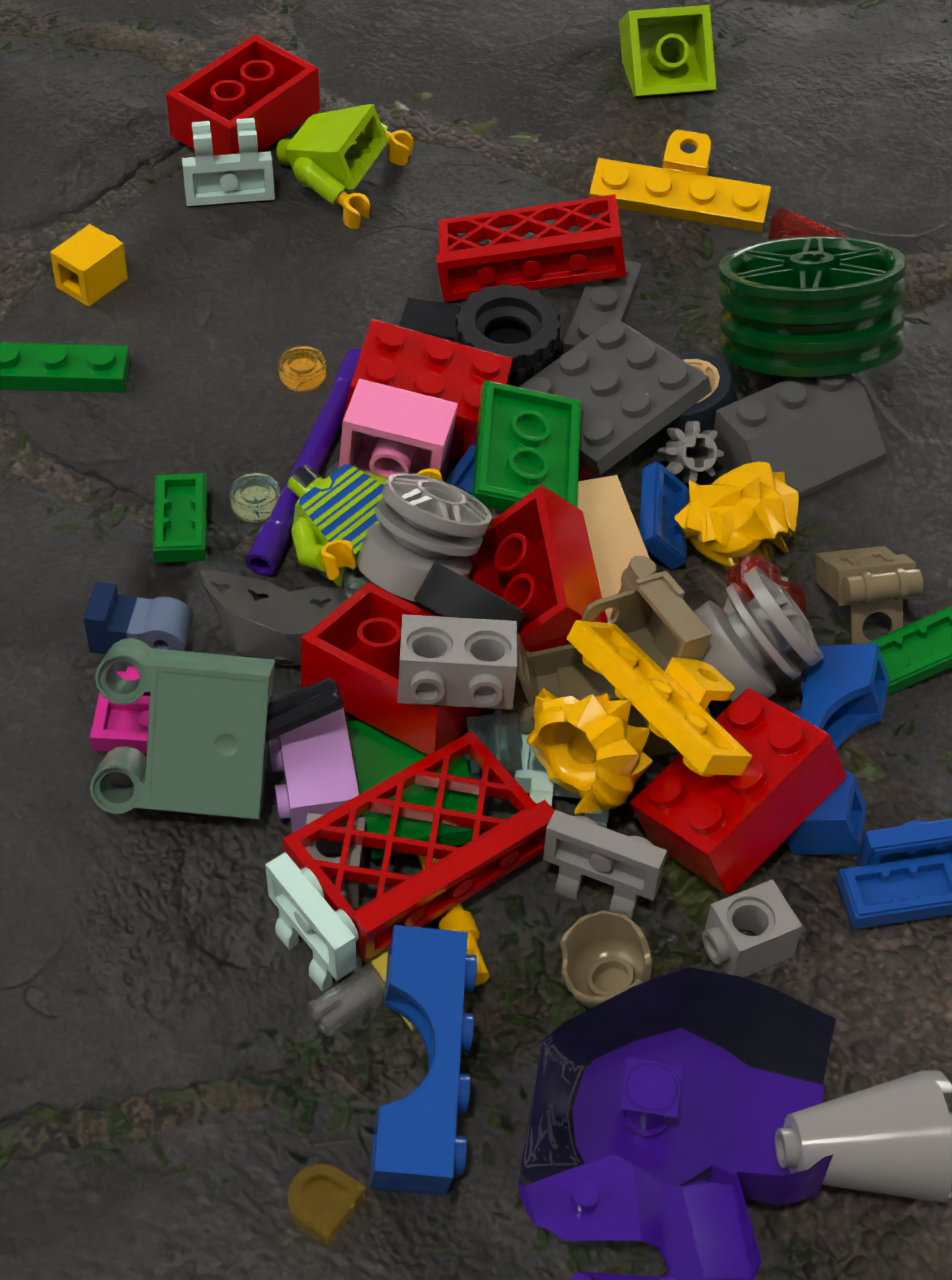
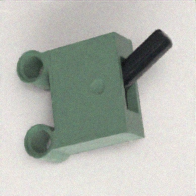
(204, 729)

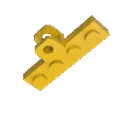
(683, 187)
(669, 699)

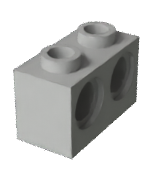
(457, 662)

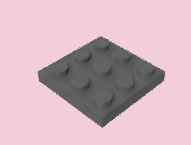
(624, 388)

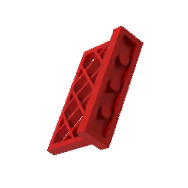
(544, 261)
(439, 885)

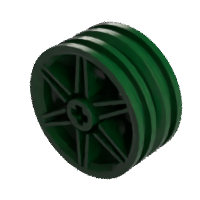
(812, 305)

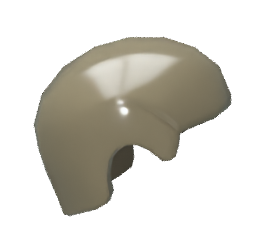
(604, 957)

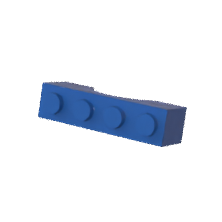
(840, 698)
(416, 1136)

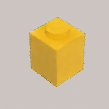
(89, 265)

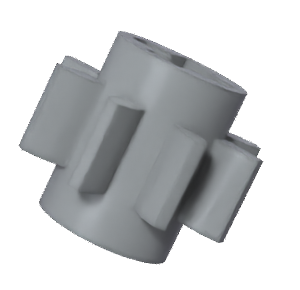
(705, 451)

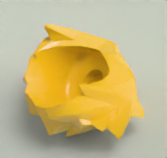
(739, 512)
(589, 747)

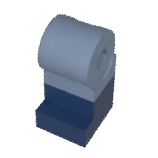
(114, 617)

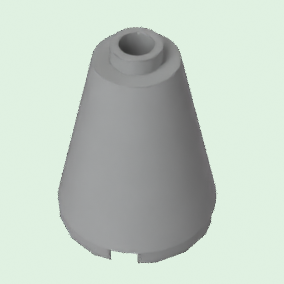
(880, 1138)

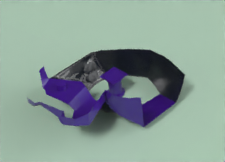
(668, 1116)

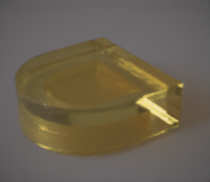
(323, 1200)

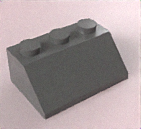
(802, 427)

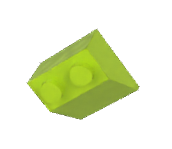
(668, 50)

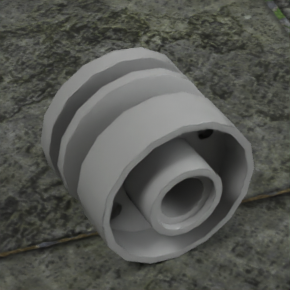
(419, 526)
(757, 635)

